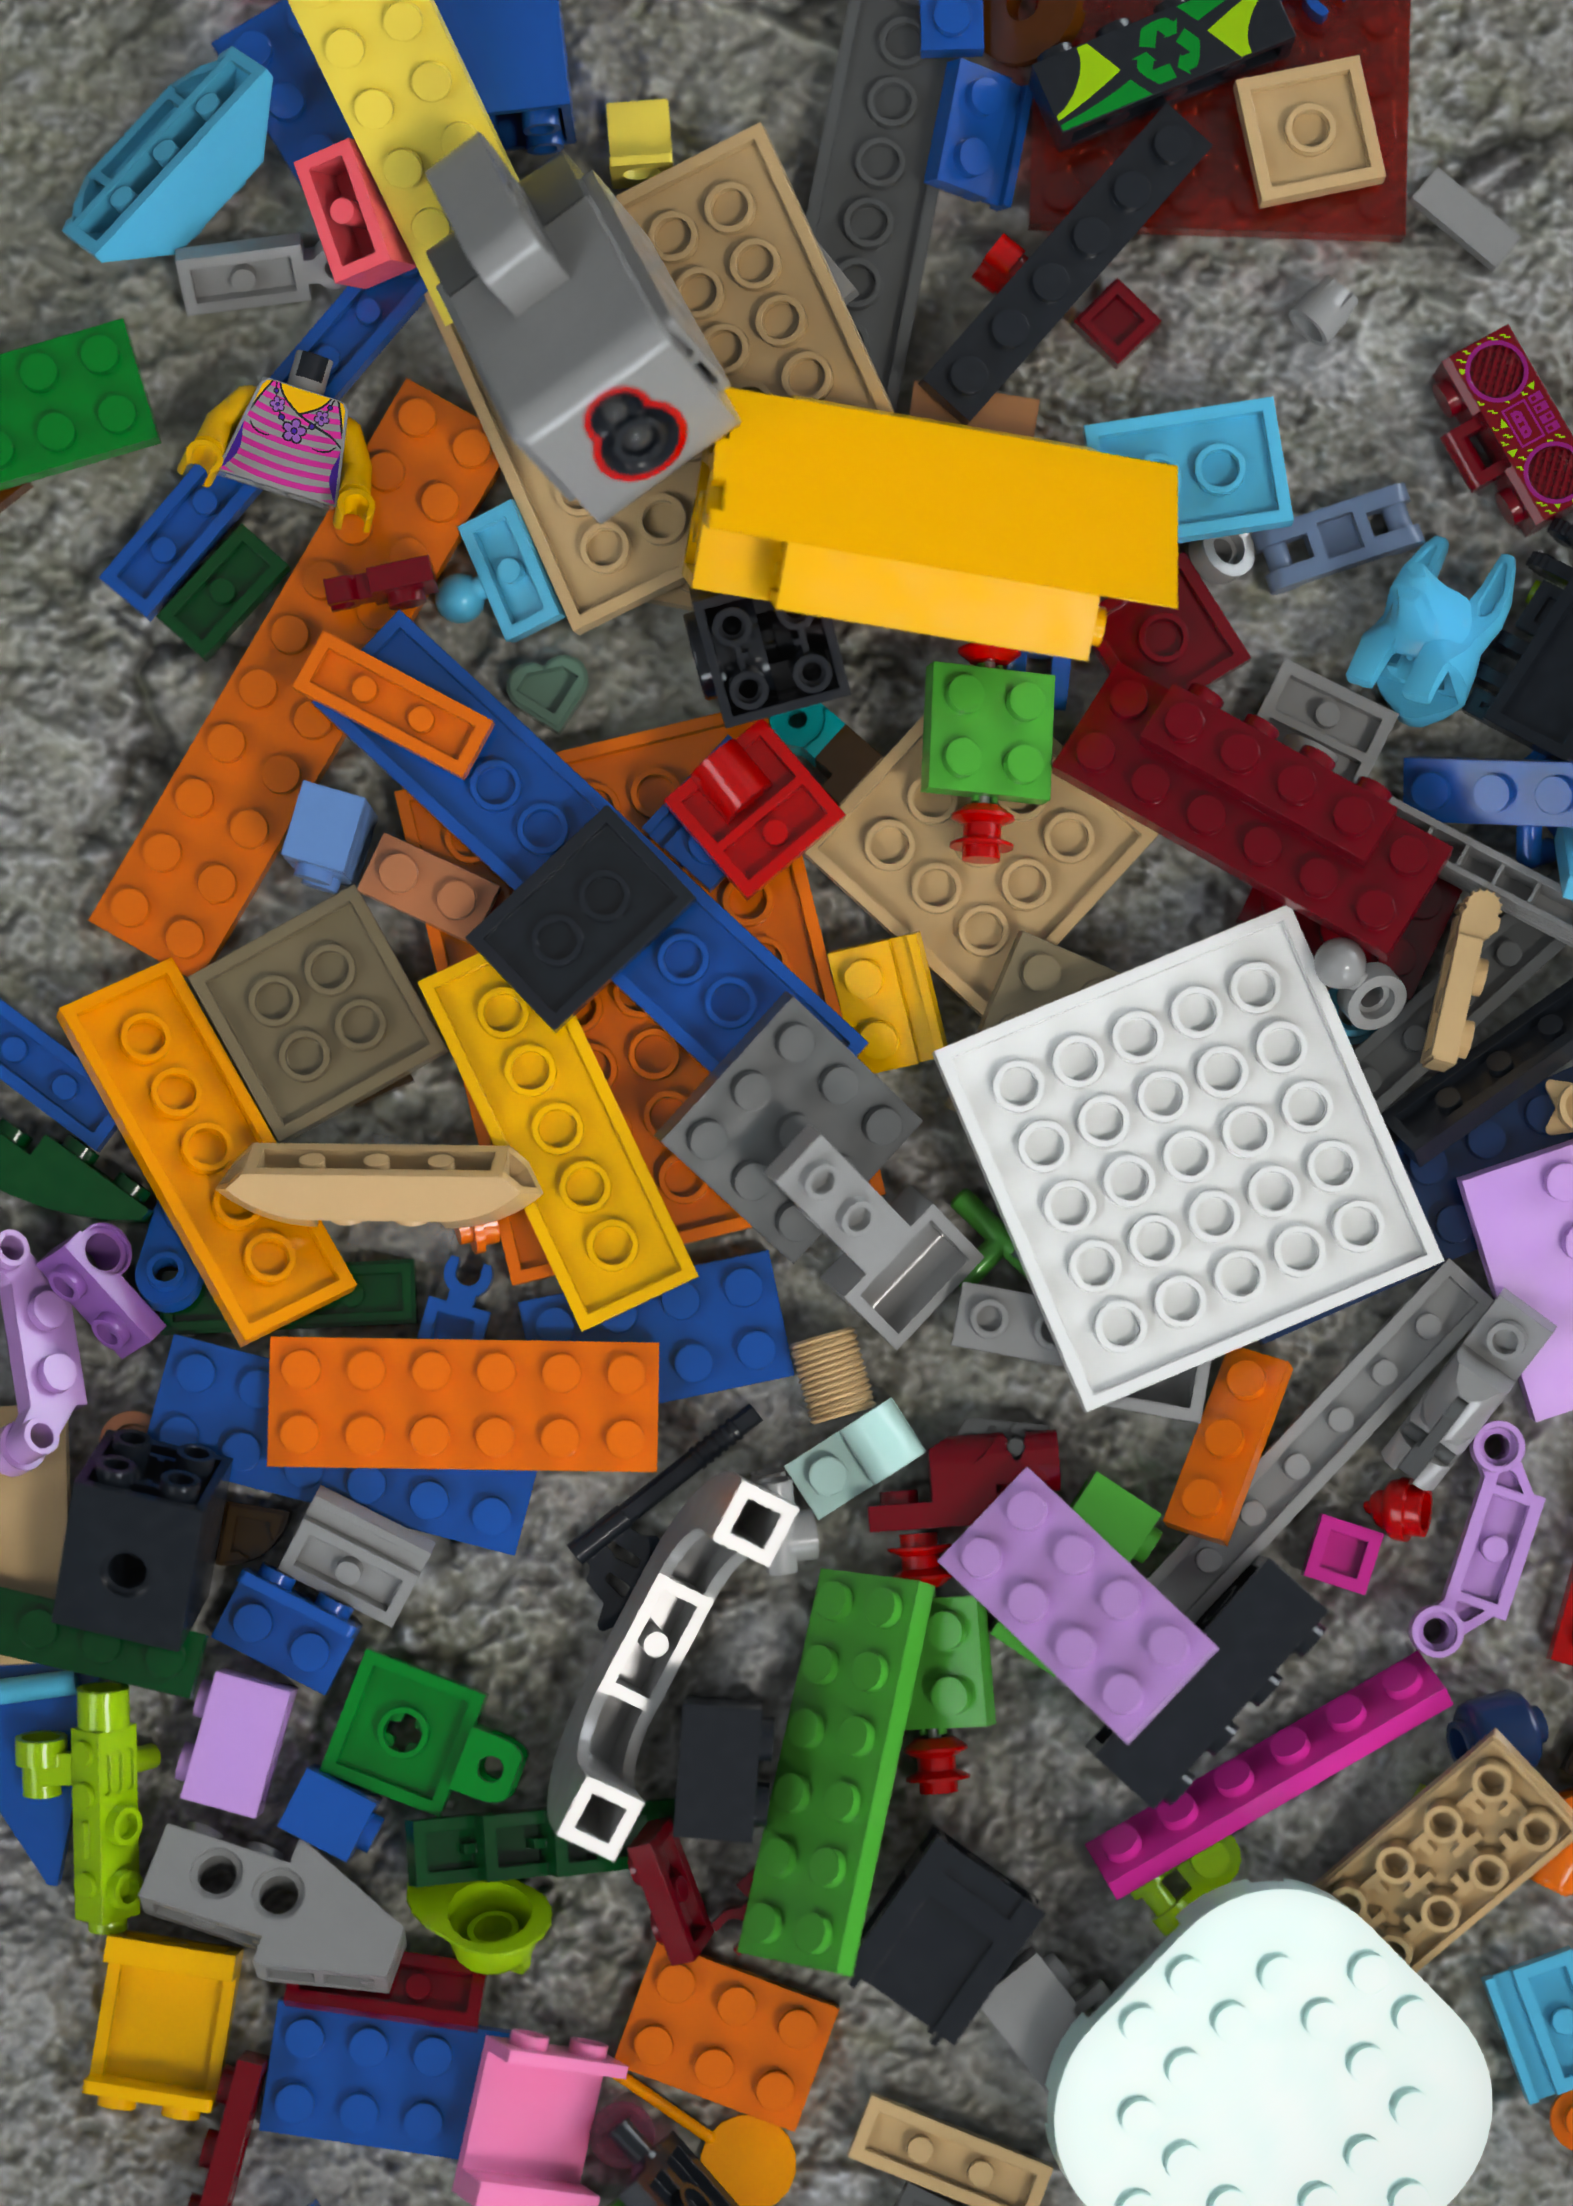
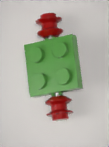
(988, 742)
(953, 1670)

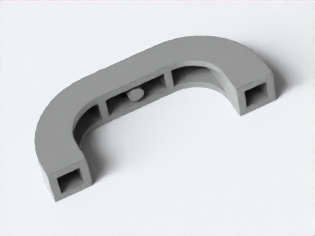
(594, 1767)

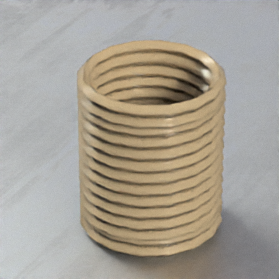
(832, 1375)

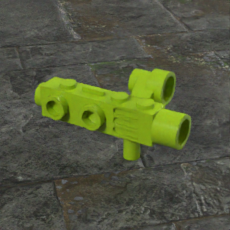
(104, 1799)

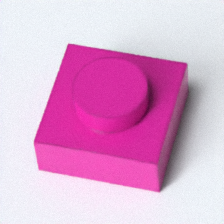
(1342, 1554)

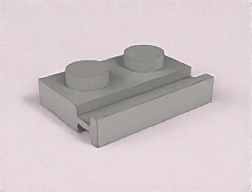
(356, 1556)

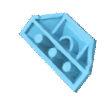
(176, 163)

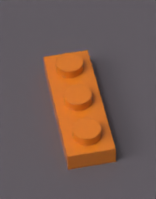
(393, 705)
(1228, 1445)

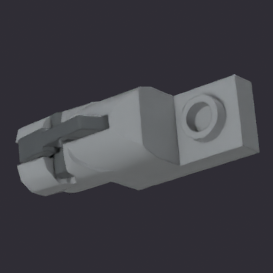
(1467, 1390)

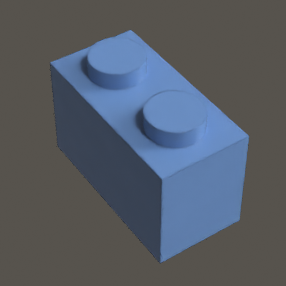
(329, 837)

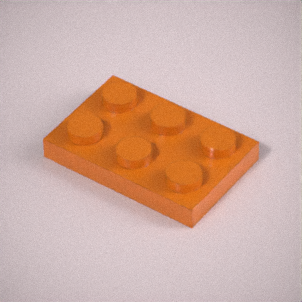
(727, 2036)

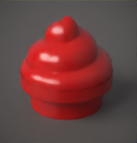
(1401, 1509)

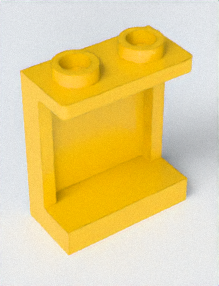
(163, 2023)

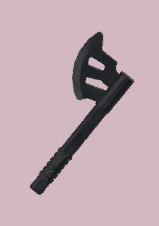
(616, 1524)

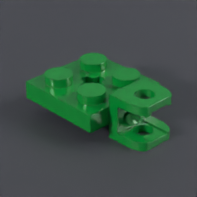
(451, 1743)

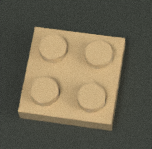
(1309, 131)

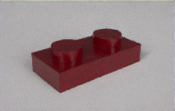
(671, 1892)

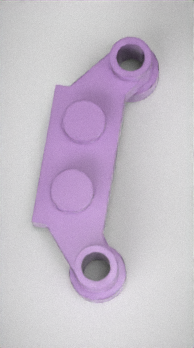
(41, 1358)
(1490, 1546)

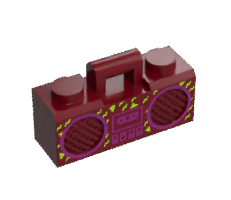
(1517, 424)

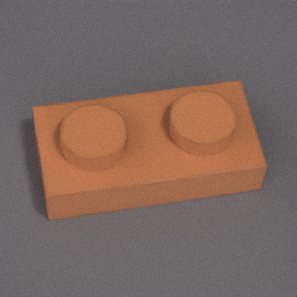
(427, 888)

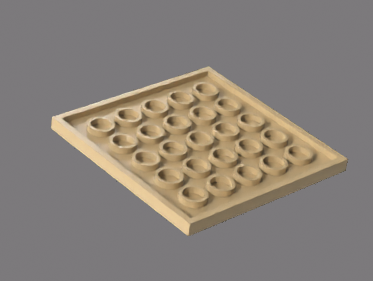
(773, 322)

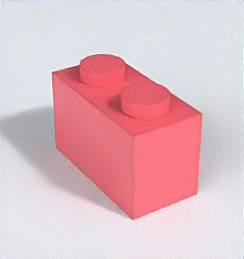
(352, 217)

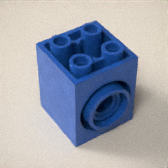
(518, 68)

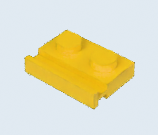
(889, 1000)

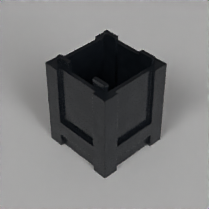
(944, 1935)

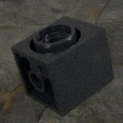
(762, 656)
(142, 1539)

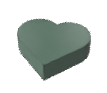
(549, 691)

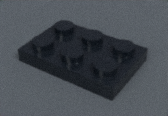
(581, 918)

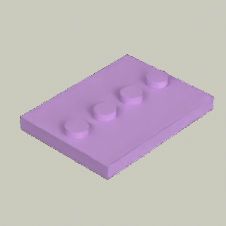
(1526, 1245)

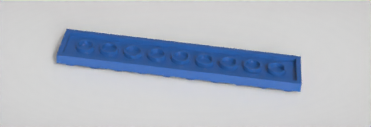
(522, 803)

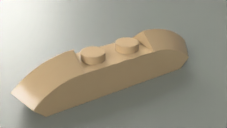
(381, 1183)

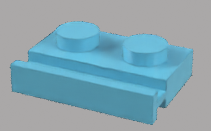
(1536, 2021)

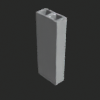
(1465, 219)

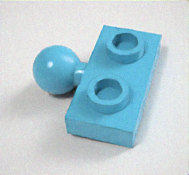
(507, 576)

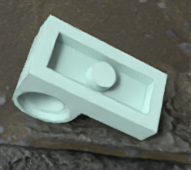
(855, 1458)

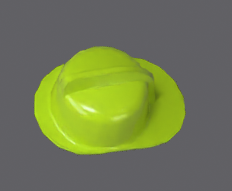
(485, 1922)

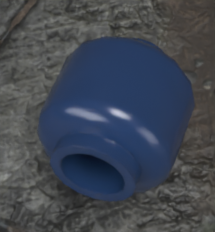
(1508, 1712)

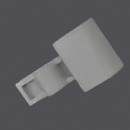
(895, 1255)
(1014, 1327)

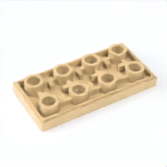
(1453, 1851)

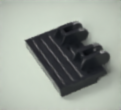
(1537, 696)

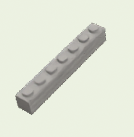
(1476, 866)

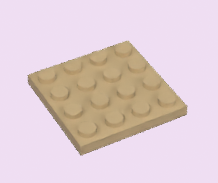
(901, 871)

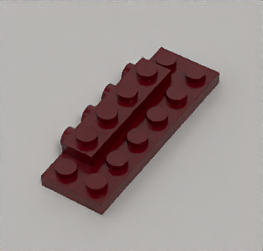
(1254, 806)

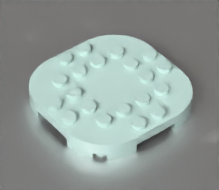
(1269, 2066)

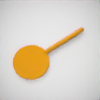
(742, 2152)

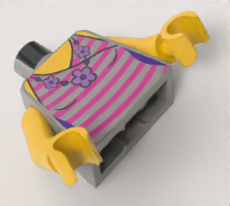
(289, 442)

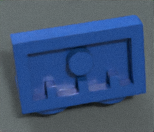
(287, 1628)

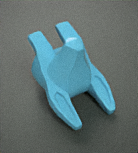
(1431, 637)

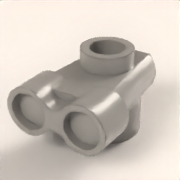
(801, 1540)

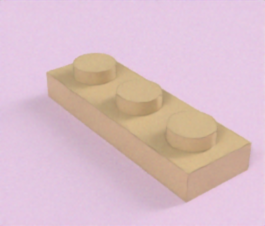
(946, 2157)

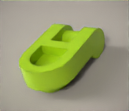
(1203, 1873)

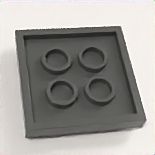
(762, 1098)

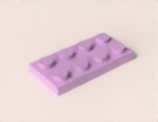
(1078, 1605)

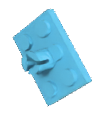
(1226, 463)

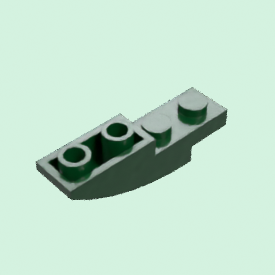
(66, 1180)

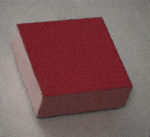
(1116, 323)

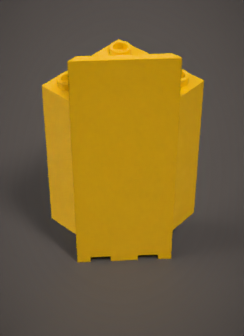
(929, 525)

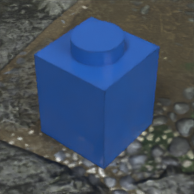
(332, 1814)

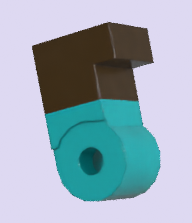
(828, 746)

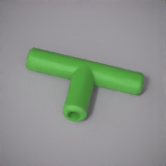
(991, 1228)

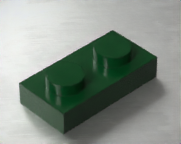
(223, 592)

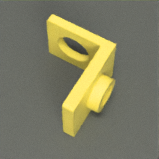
(638, 141)

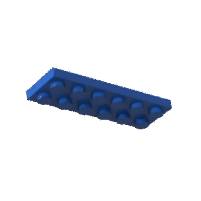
(222, 1402)

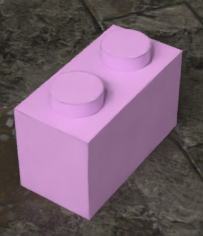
(236, 1742)

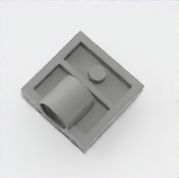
(1328, 717)

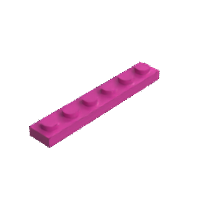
(1269, 1774)

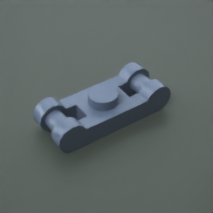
(1339, 538)

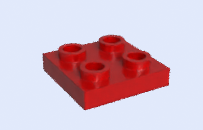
(754, 808)

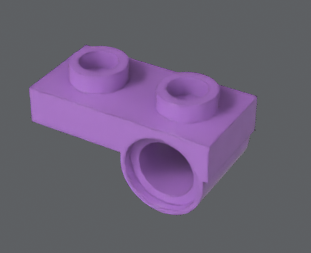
(101, 1294)

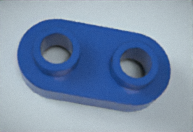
(164, 1249)

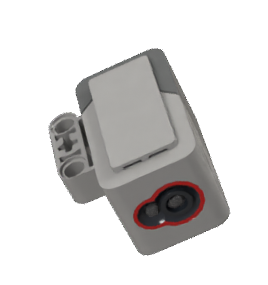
(574, 327)

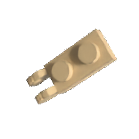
(1461, 975)

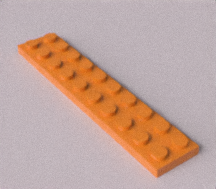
(245, 768)

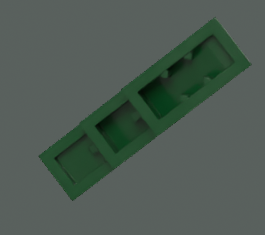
(507, 1846)

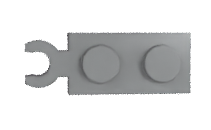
(250, 273)

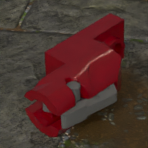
(970, 1474)

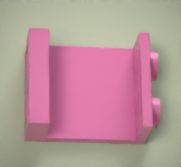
(532, 2121)

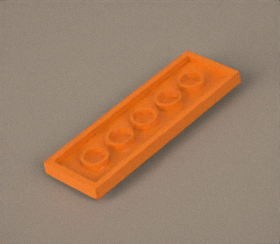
(463, 1404)

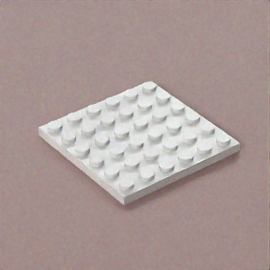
(1187, 1157)

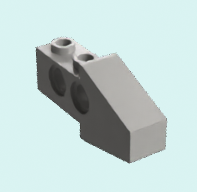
(326, 1940)

